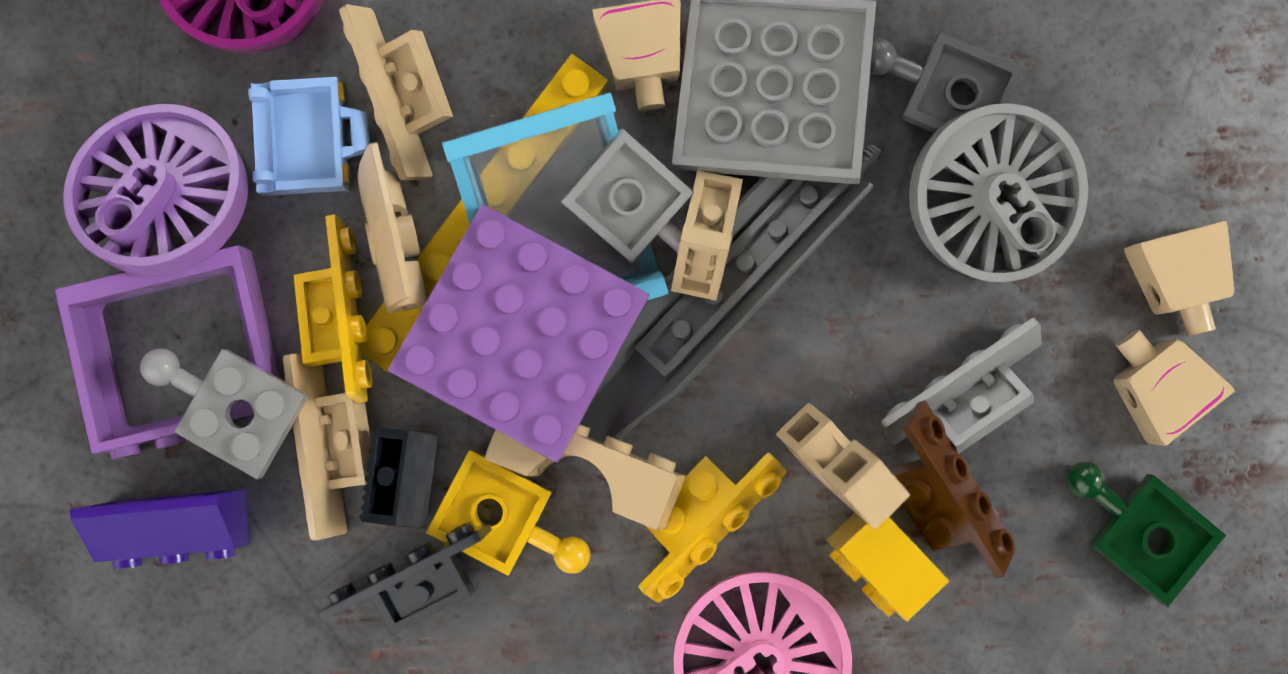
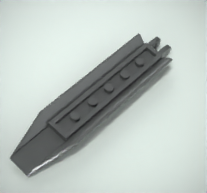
(680, 333)

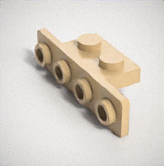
(401, 88)
(330, 447)

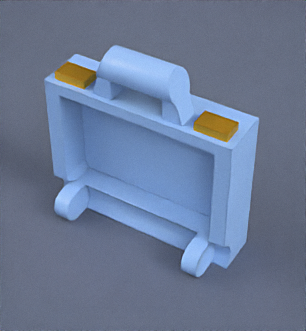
(303, 136)

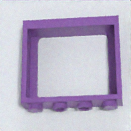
(92, 358)

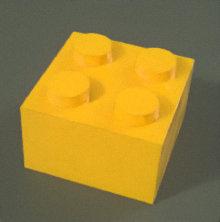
(889, 562)

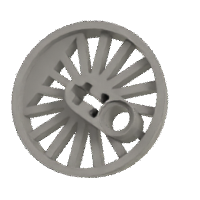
(1018, 203)

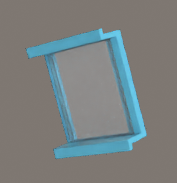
(528, 169)

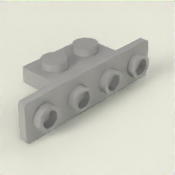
(978, 393)

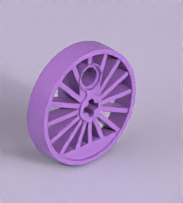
(155, 189)

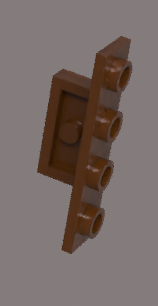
(946, 497)

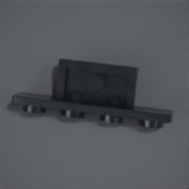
(418, 588)

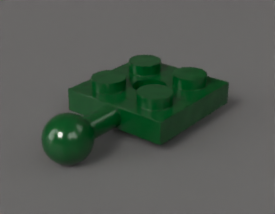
(1125, 535)

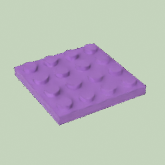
(519, 333)

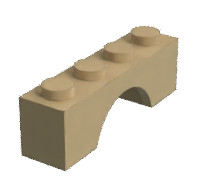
(638, 486)

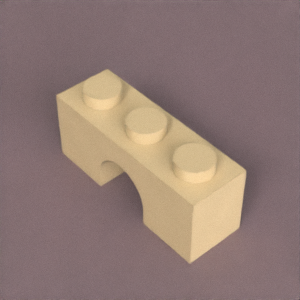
(843, 466)

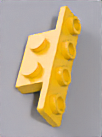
(329, 313)
(702, 516)

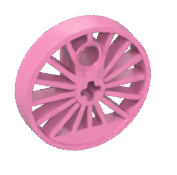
(810, 605)

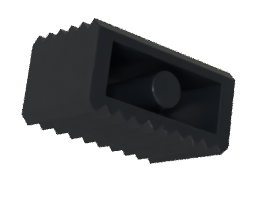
(399, 478)

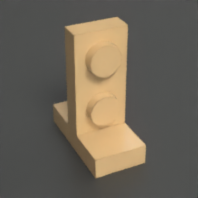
(706, 235)

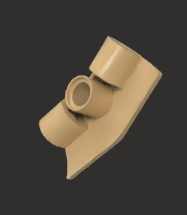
(390, 234)

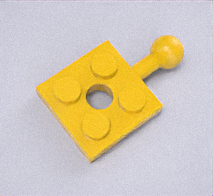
(521, 506)

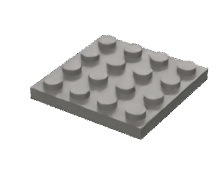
(775, 88)

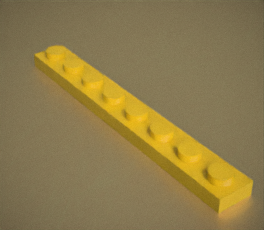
(387, 330)

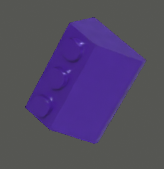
(164, 527)

